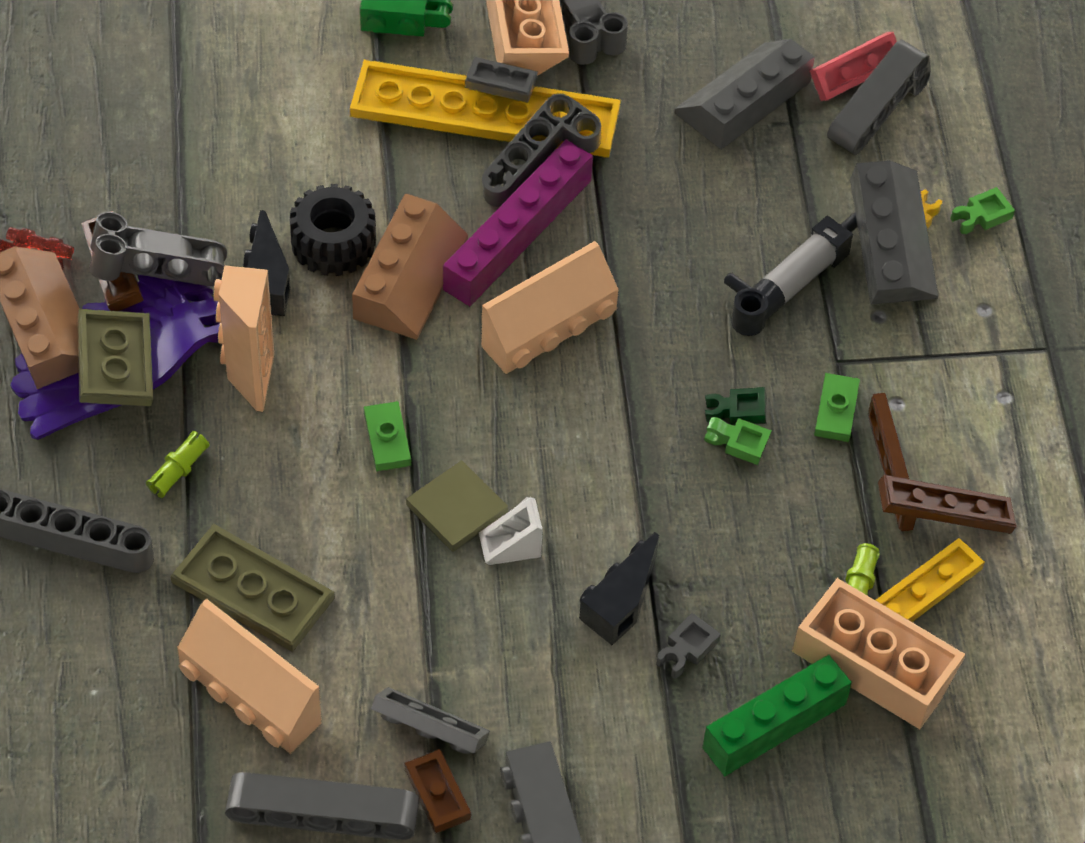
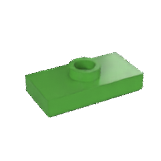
(837, 407)
(387, 436)

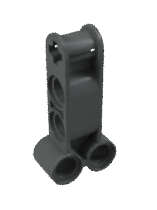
(593, 30)
(152, 253)

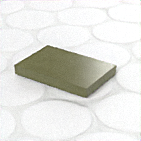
(114, 357)

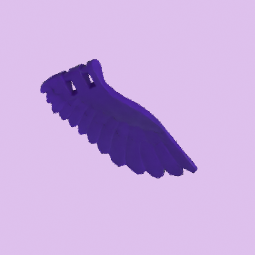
(174, 335)

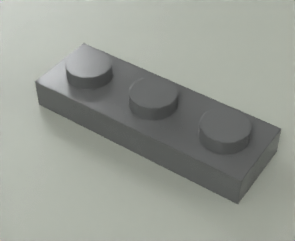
(430, 721)

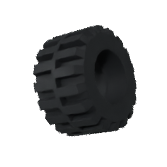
(333, 250)

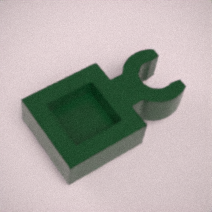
(743, 403)

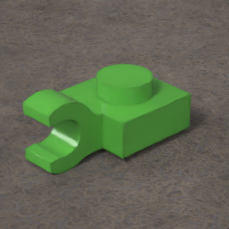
(742, 440)

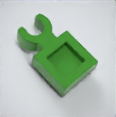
(985, 208)

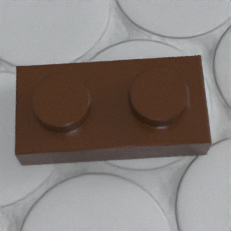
(437, 791)

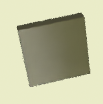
(457, 505)

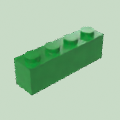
(776, 715)

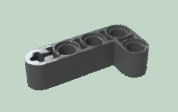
(899, 72)
(536, 152)

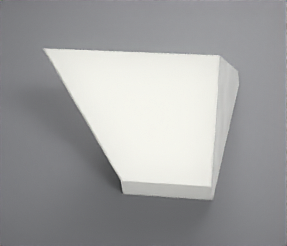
(514, 535)

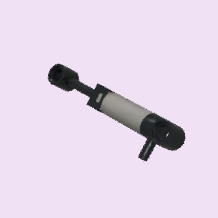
(754, 305)

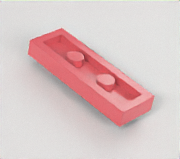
(851, 67)

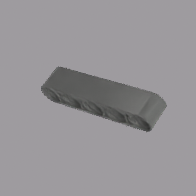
(84, 533)
(322, 806)

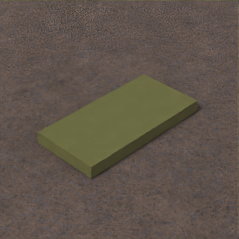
(253, 587)

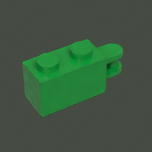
(404, 16)

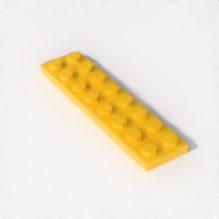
(444, 104)

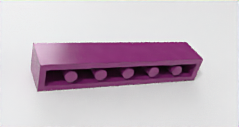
(517, 223)

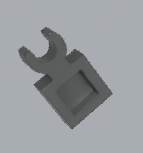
(689, 641)

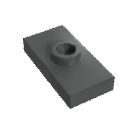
(501, 79)

